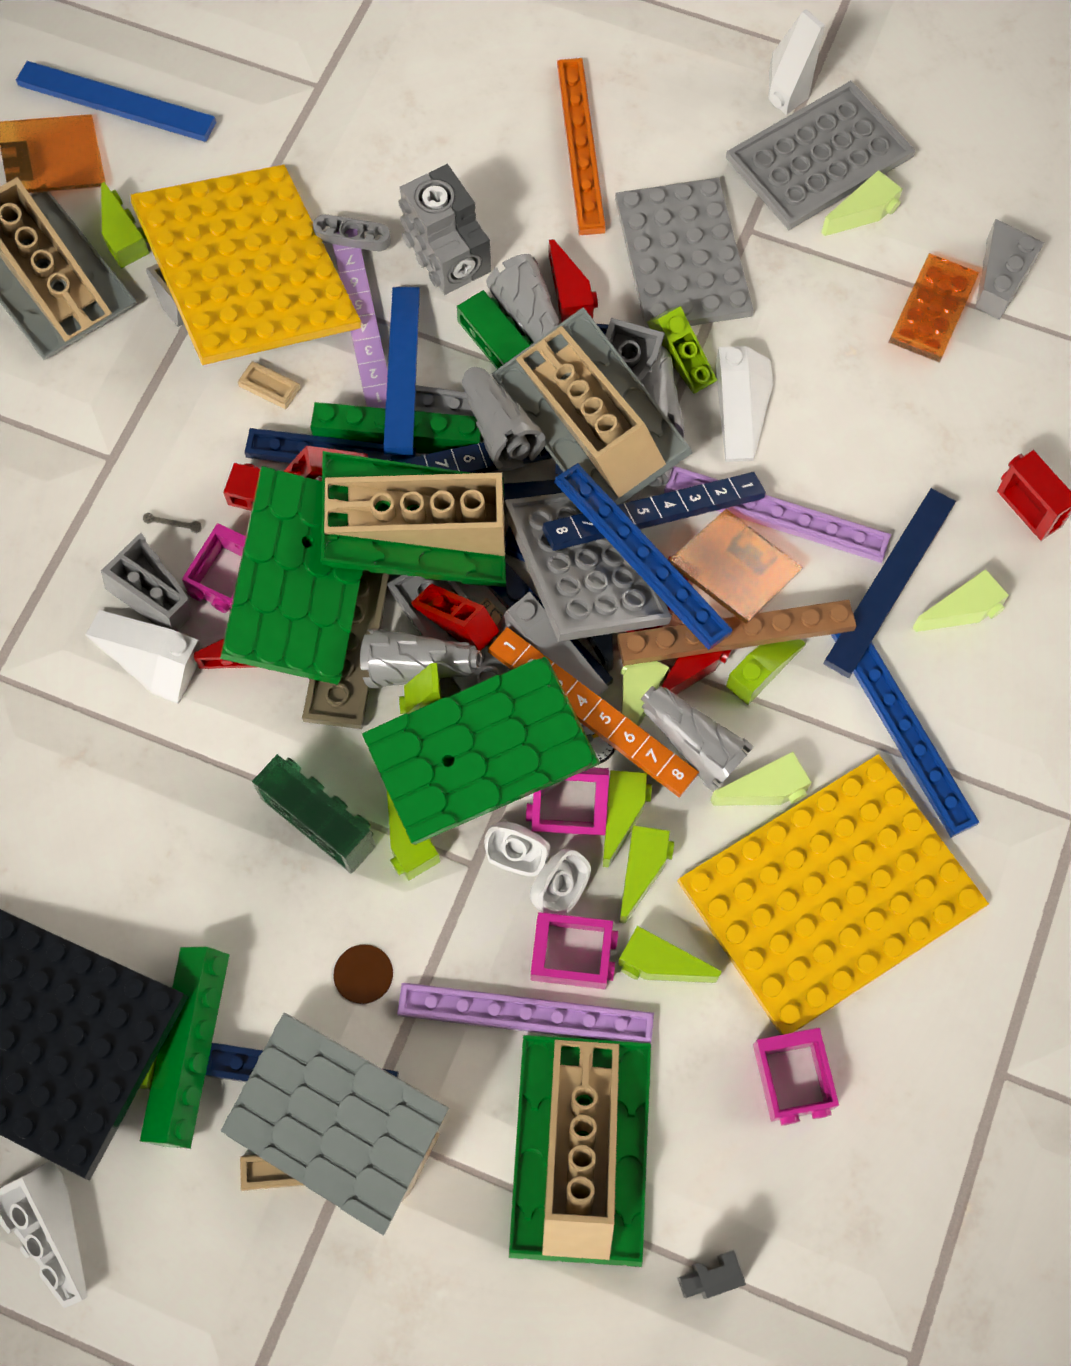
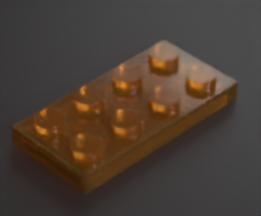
(934, 307)

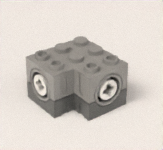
(444, 229)

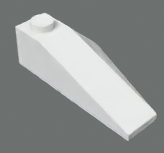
(795, 63)
(743, 398)
(149, 652)
(42, 1219)

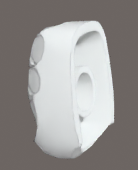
(516, 848)
(560, 882)

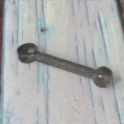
(195, 526)

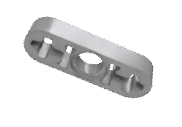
(344, 224)

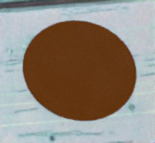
(363, 974)

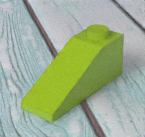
(761, 668)
(421, 690)
(625, 805)
(408, 857)
(645, 862)
(659, 960)

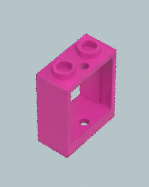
(219, 538)
(597, 827)
(542, 974)
(792, 1041)

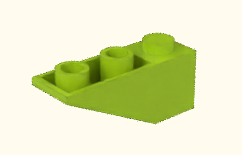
(118, 229)
(684, 348)

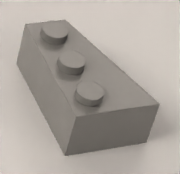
(1005, 266)
(146, 585)

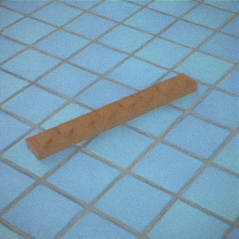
(760, 630)

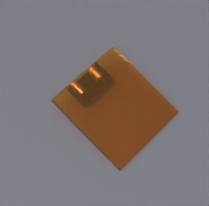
(52, 153)
(735, 566)

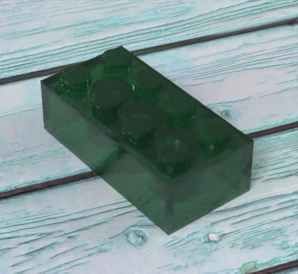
(315, 813)

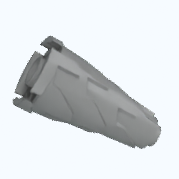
(524, 296)
(661, 387)
(502, 422)
(400, 656)
(698, 738)

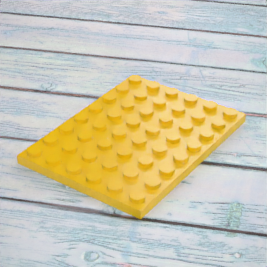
(244, 263)
(831, 895)

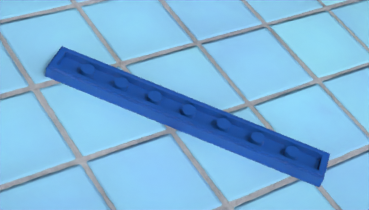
(116, 101)
(402, 371)
(643, 556)
(913, 743)

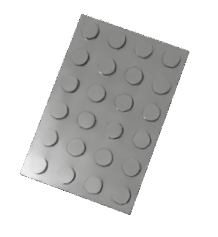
(819, 154)
(684, 252)
(583, 586)

